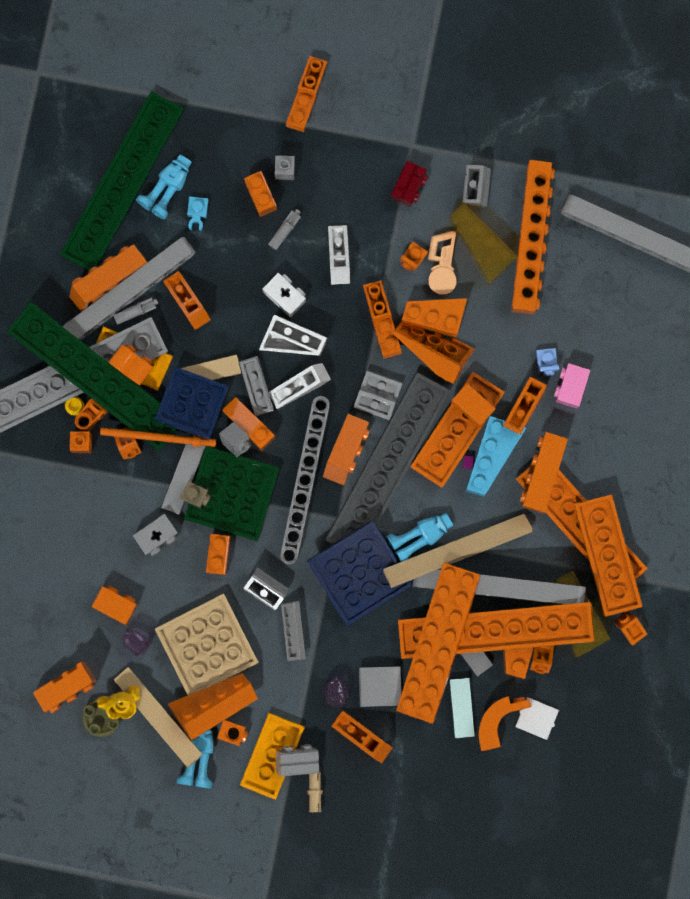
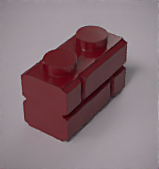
(409, 183)

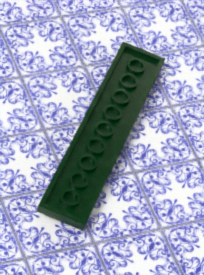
(122, 181)
(88, 372)

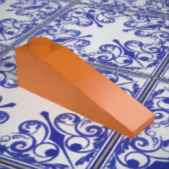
(441, 355)

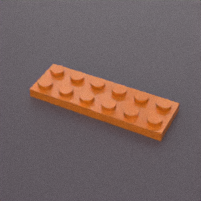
(452, 437)
(608, 555)

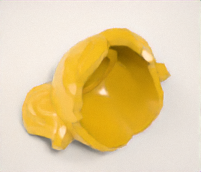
(116, 709)

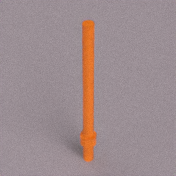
(195, 441)

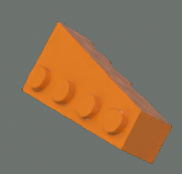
(106, 277)
(212, 705)

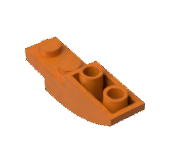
(306, 94)
(382, 319)

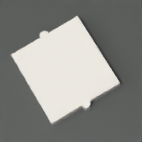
(537, 719)

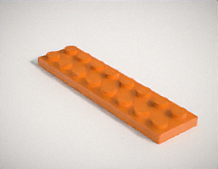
(563, 514)
(438, 642)

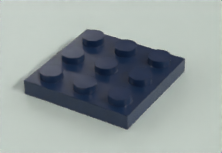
(191, 403)

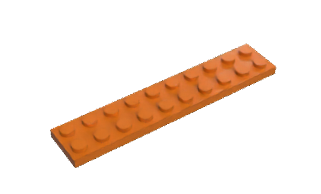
(512, 629)

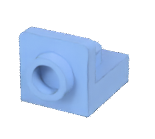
(547, 361)

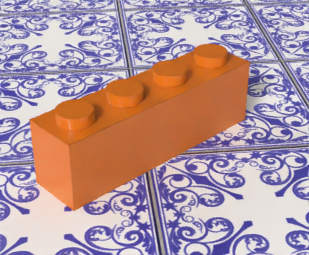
(544, 473)

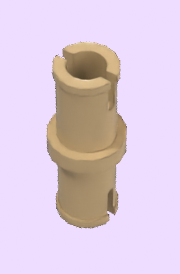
(315, 792)

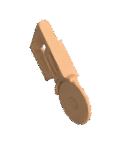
(442, 278)

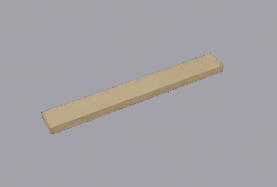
(457, 550)

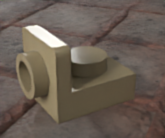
(195, 495)

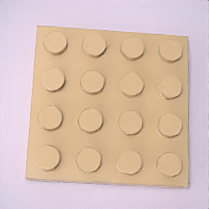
(206, 645)

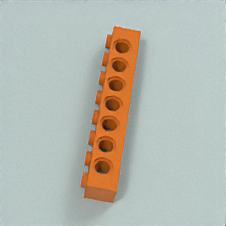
(535, 170)

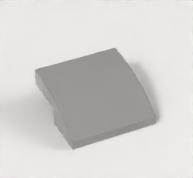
(378, 394)
(379, 686)

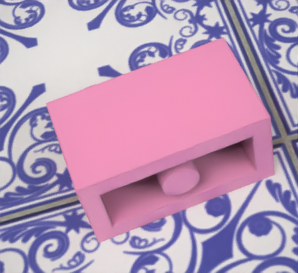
(572, 385)

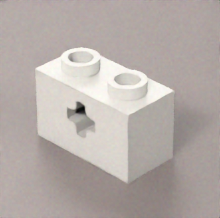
(290, 304)

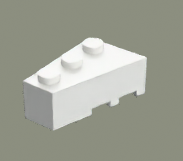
(292, 338)

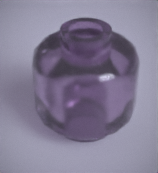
(136, 641)
(336, 692)

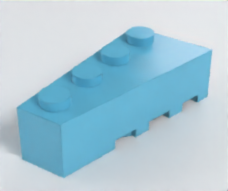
(491, 456)

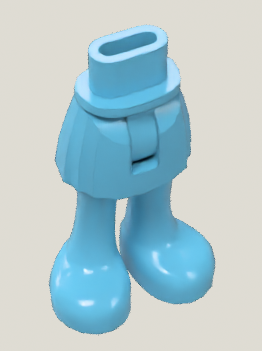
(171, 176)
(430, 529)
(206, 746)

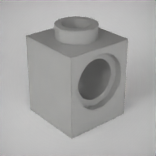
(284, 167)
(235, 439)

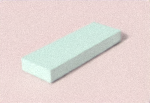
(462, 708)

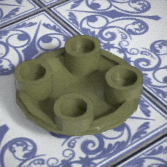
(97, 721)

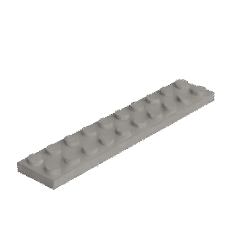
(49, 388)

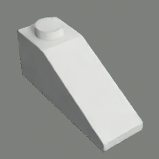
(339, 254)
(299, 385)

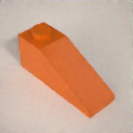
(187, 300)
(525, 405)
(249, 423)
(362, 737)

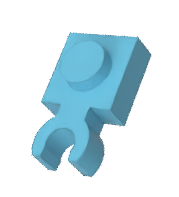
(197, 209)

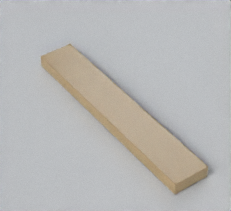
(160, 719)

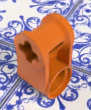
(91, 413)

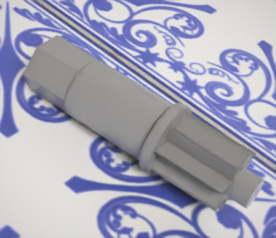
(286, 227)
(136, 310)

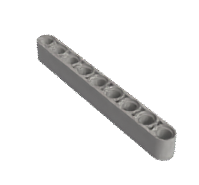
(627, 232)
(130, 289)
(304, 470)
(515, 589)

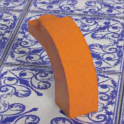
(489, 724)

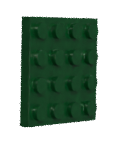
(238, 493)

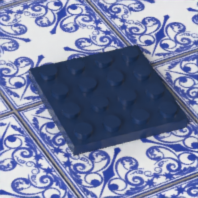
(354, 572)

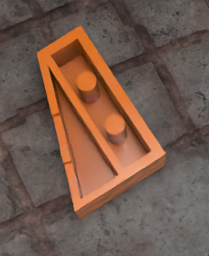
(436, 315)
(346, 449)
(517, 661)
(65, 688)

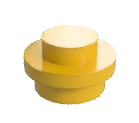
(74, 406)

